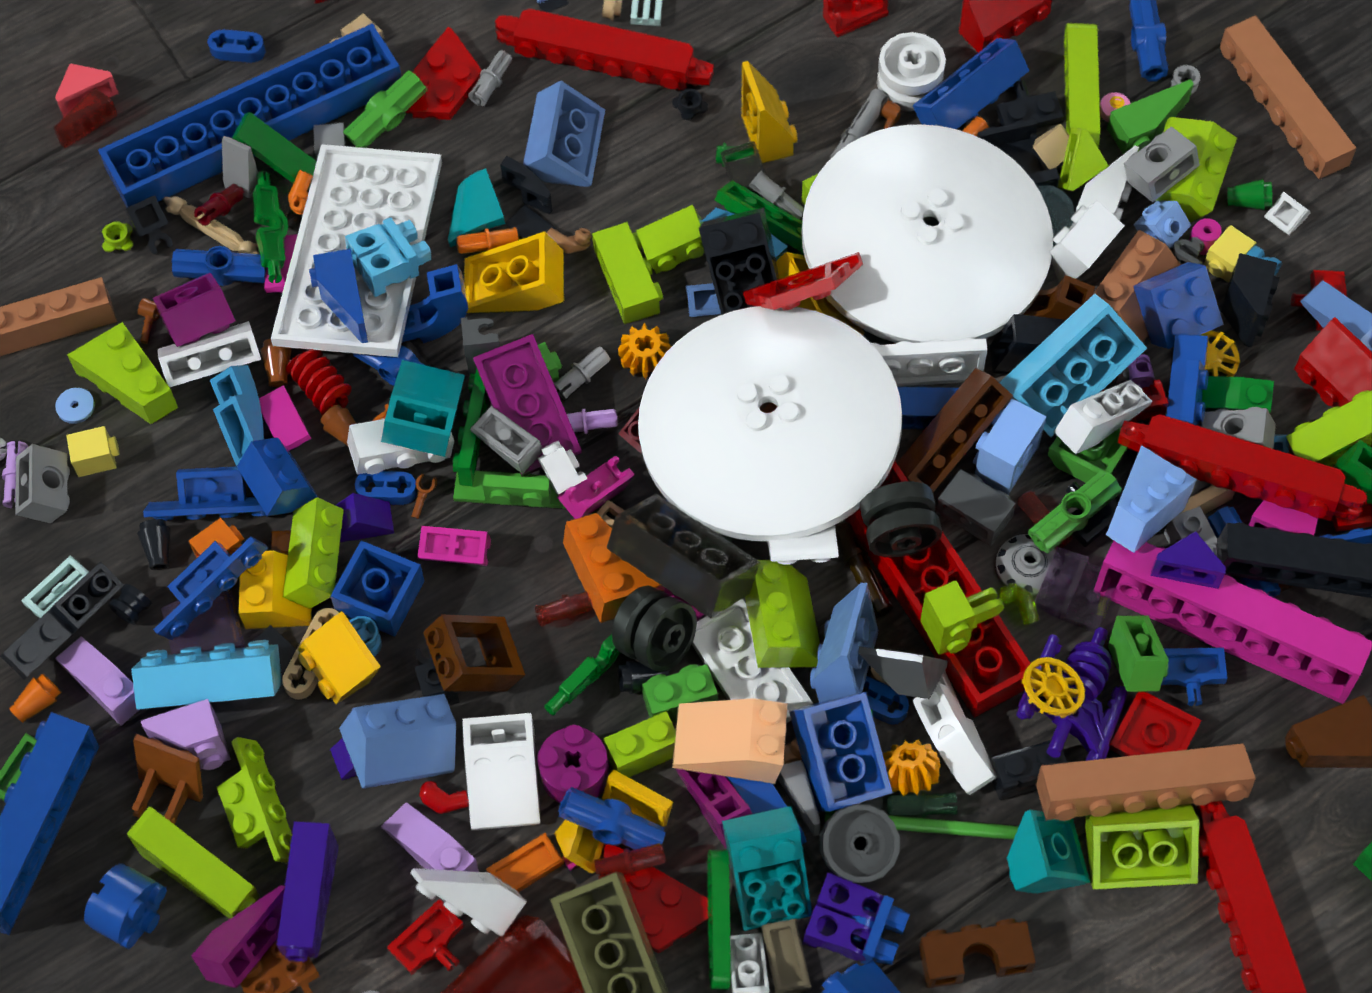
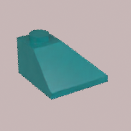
(1046, 855)

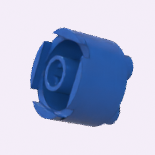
(125, 905)

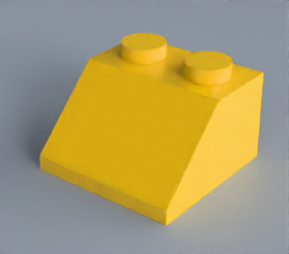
(262, 596)
(338, 658)

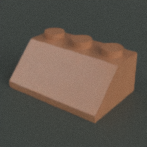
(1139, 261)

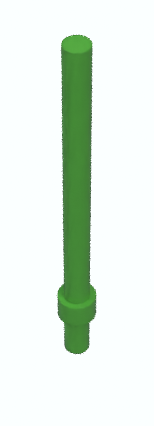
(951, 827)

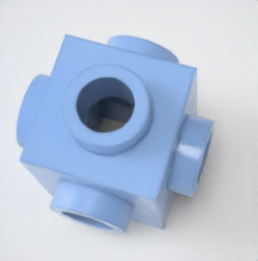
(1164, 222)

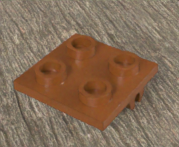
(168, 767)
(278, 975)

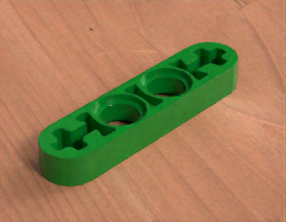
(719, 919)

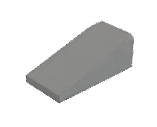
(238, 165)
(507, 439)
(797, 787)

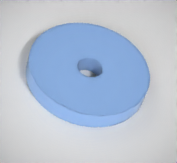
(81, 412)

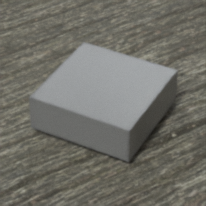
(328, 135)

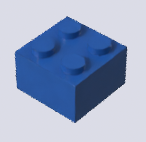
(1178, 304)
(378, 587)

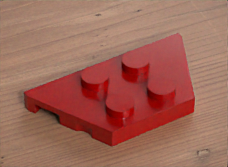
(448, 75)
(813, 283)
(664, 904)

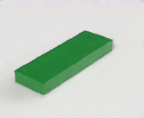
(273, 148)

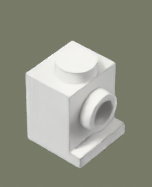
(560, 467)

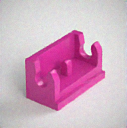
(598, 488)
(454, 545)

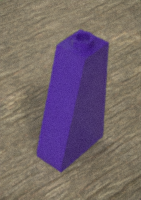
(307, 890)

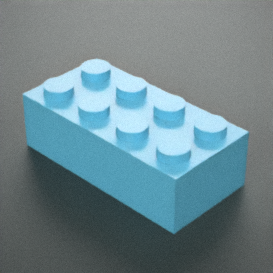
(1074, 361)
(210, 675)

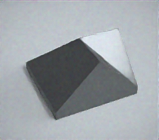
(906, 672)

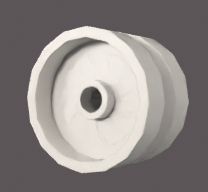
(910, 68)

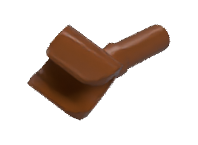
(891, 112)
(149, 310)
(422, 495)

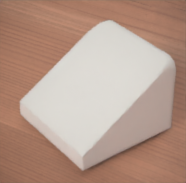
(1287, 213)

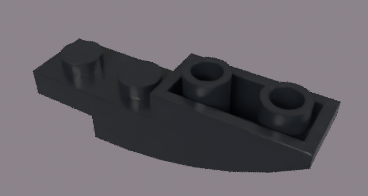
(62, 620)

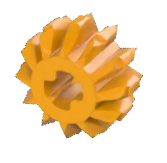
(643, 349)
(912, 767)

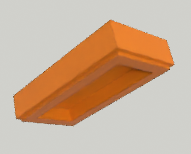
(527, 863)

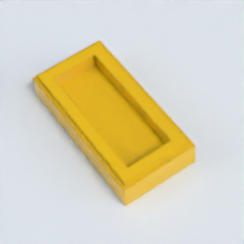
(640, 798)

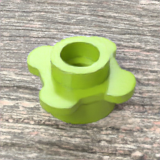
(115, 230)

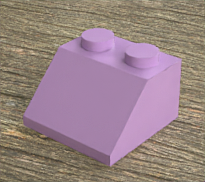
(191, 729)

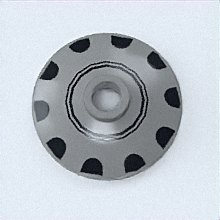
(1014, 569)

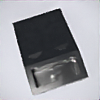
(738, 256)

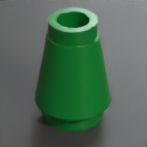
(1251, 195)

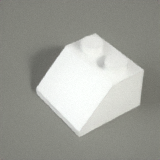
(1084, 240)

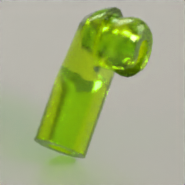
(1021, 598)

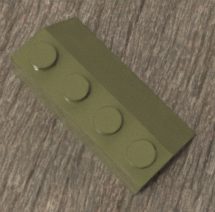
(608, 938)

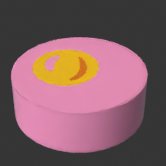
(1112, 102)

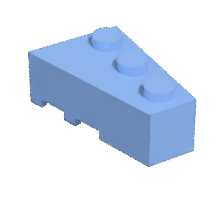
(1150, 500)

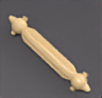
(214, 230)

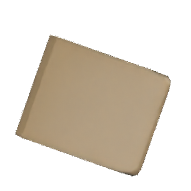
(1052, 146)

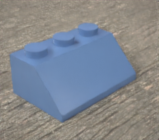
(564, 136)
(840, 666)
(401, 740)

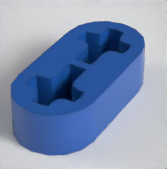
(236, 46)
(386, 486)
(885, 694)

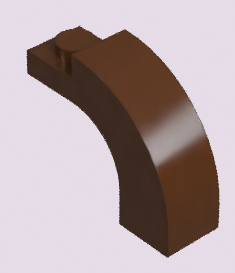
(1061, 300)

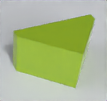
(1081, 160)

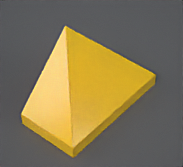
(579, 845)

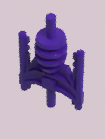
(1088, 723)

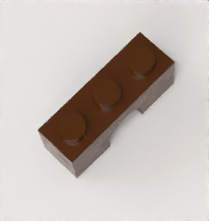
(1005, 944)

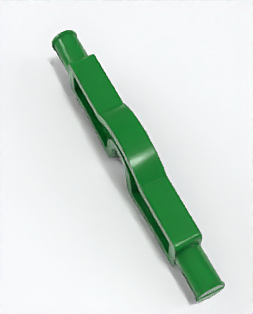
(269, 239)
(583, 676)

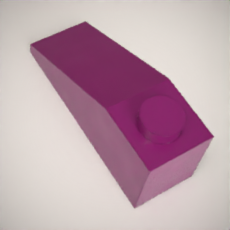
(715, 799)
(240, 941)

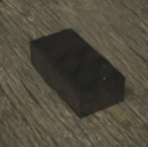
(683, 555)

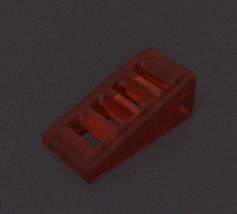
(85, 118)

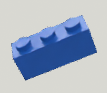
(841, 752)

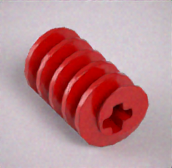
(319, 380)

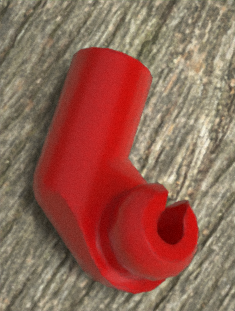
(441, 801)

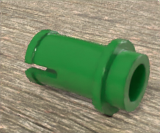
(731, 157)

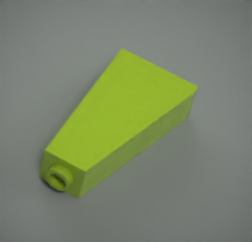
(191, 864)

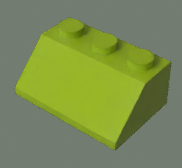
(1201, 187)
(782, 617)
(1143, 848)

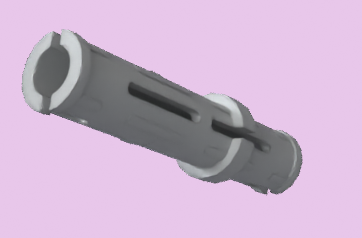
(864, 119)

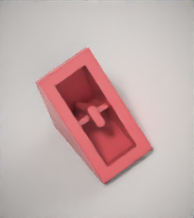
(79, 83)

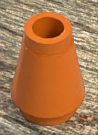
(35, 697)

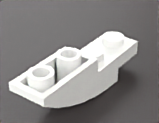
(955, 737)

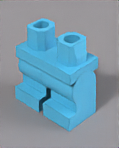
(385, 255)

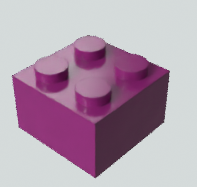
(194, 310)

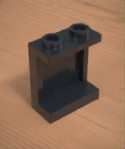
(1018, 143)

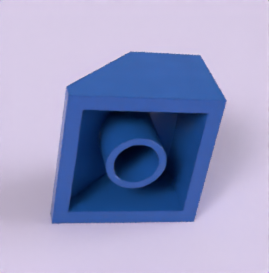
(275, 477)

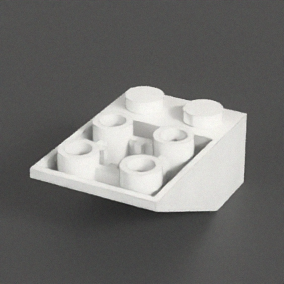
(816, 547)
(501, 771)

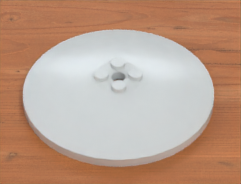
(918, 277)
(780, 469)

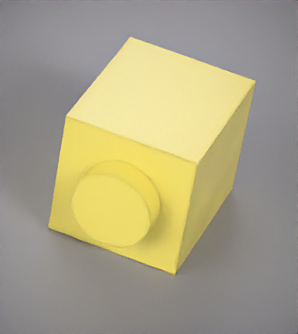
(1225, 252)
(92, 451)

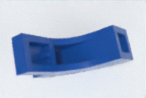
(441, 309)

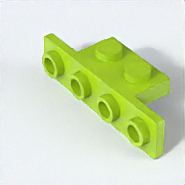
(253, 802)

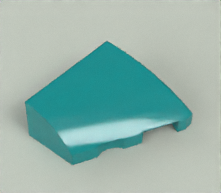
(475, 207)

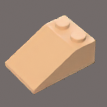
(732, 738)

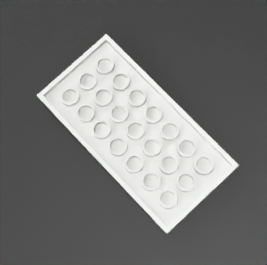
(347, 194)

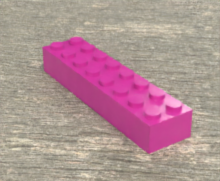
(1242, 622)

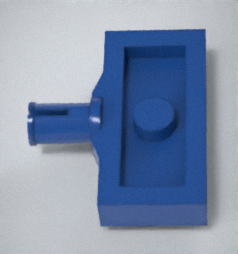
(1194, 669)

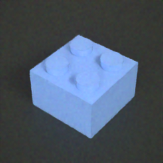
(1008, 446)

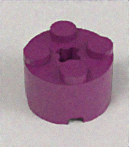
(575, 747)

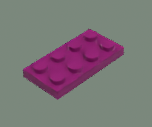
(525, 393)

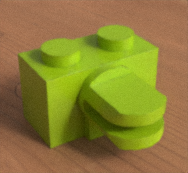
(951, 616)

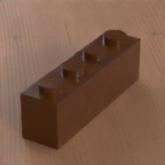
(954, 429)

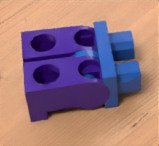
(852, 921)

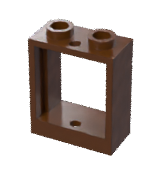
(497, 647)

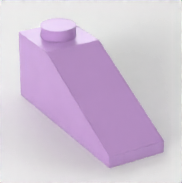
(100, 679)
(427, 841)

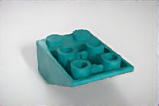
(422, 408)
(767, 867)

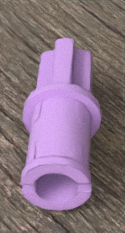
(591, 420)

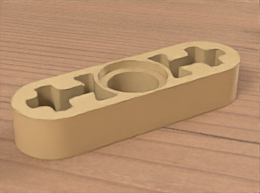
(295, 670)

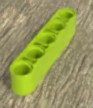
(1082, 78)

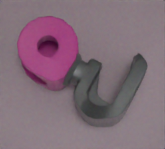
(1200, 240)

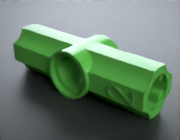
(385, 110)
(1061, 524)

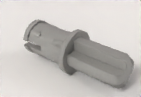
(490, 78)
(776, 195)
(581, 372)

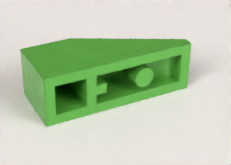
(1146, 118)

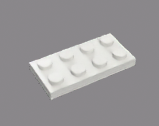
(934, 360)
(729, 652)

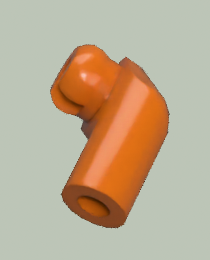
(299, 192)

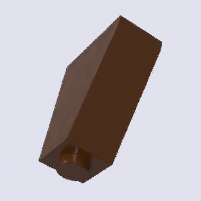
(1334, 737)

